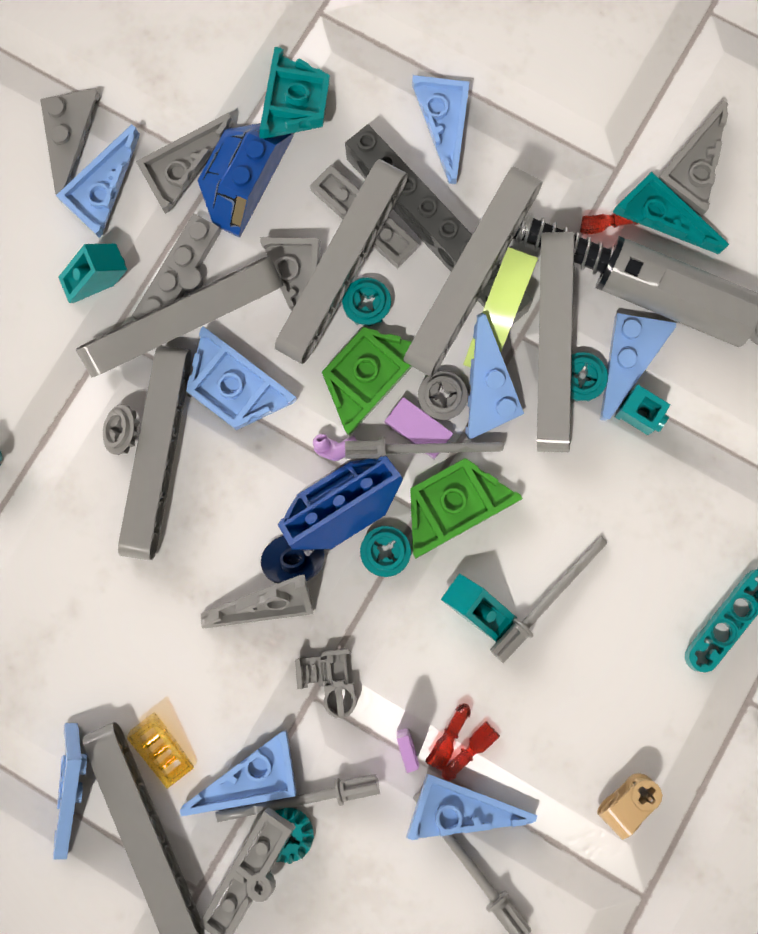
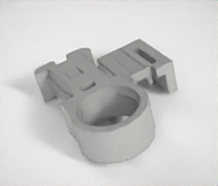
(328, 671)

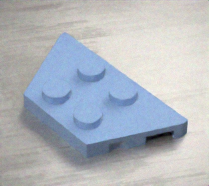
(232, 384)

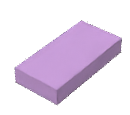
(417, 425)
(407, 750)

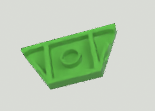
(365, 374)
(454, 503)

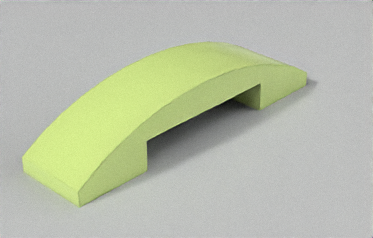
(506, 296)

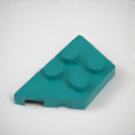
(293, 97)

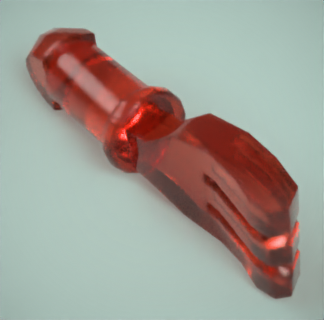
(599, 223)
(478, 743)
(444, 748)

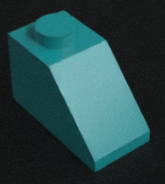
(92, 271)
(478, 607)

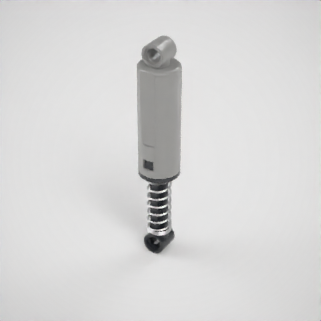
(661, 284)

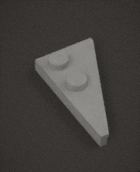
(65, 125)
(176, 164)
(693, 169)
(294, 261)
(275, 602)

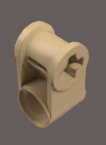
(627, 807)

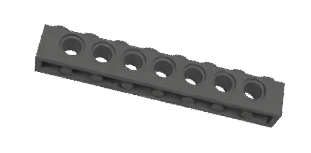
(420, 208)

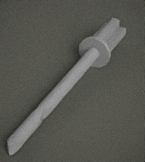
(378, 448)
(520, 630)
(343, 791)
(499, 903)

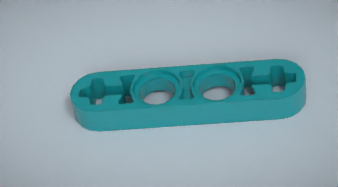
(727, 616)

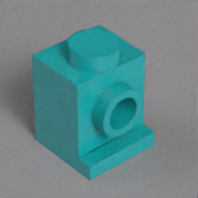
(644, 400)

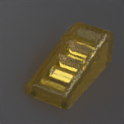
(142, 747)

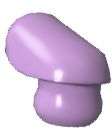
(329, 448)

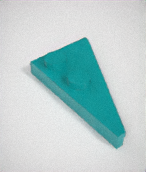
(661, 209)

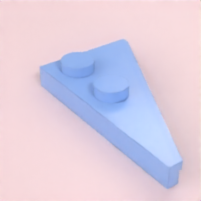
(444, 111)
(97, 185)
(631, 351)
(492, 391)
(256, 779)
(69, 790)
(452, 809)

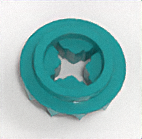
(370, 289)
(594, 370)
(386, 567)
(303, 832)

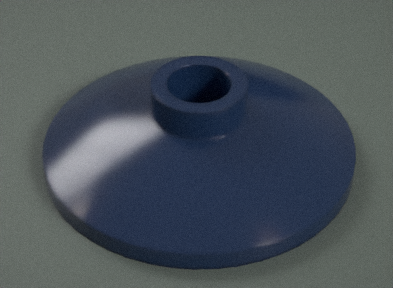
(283, 563)

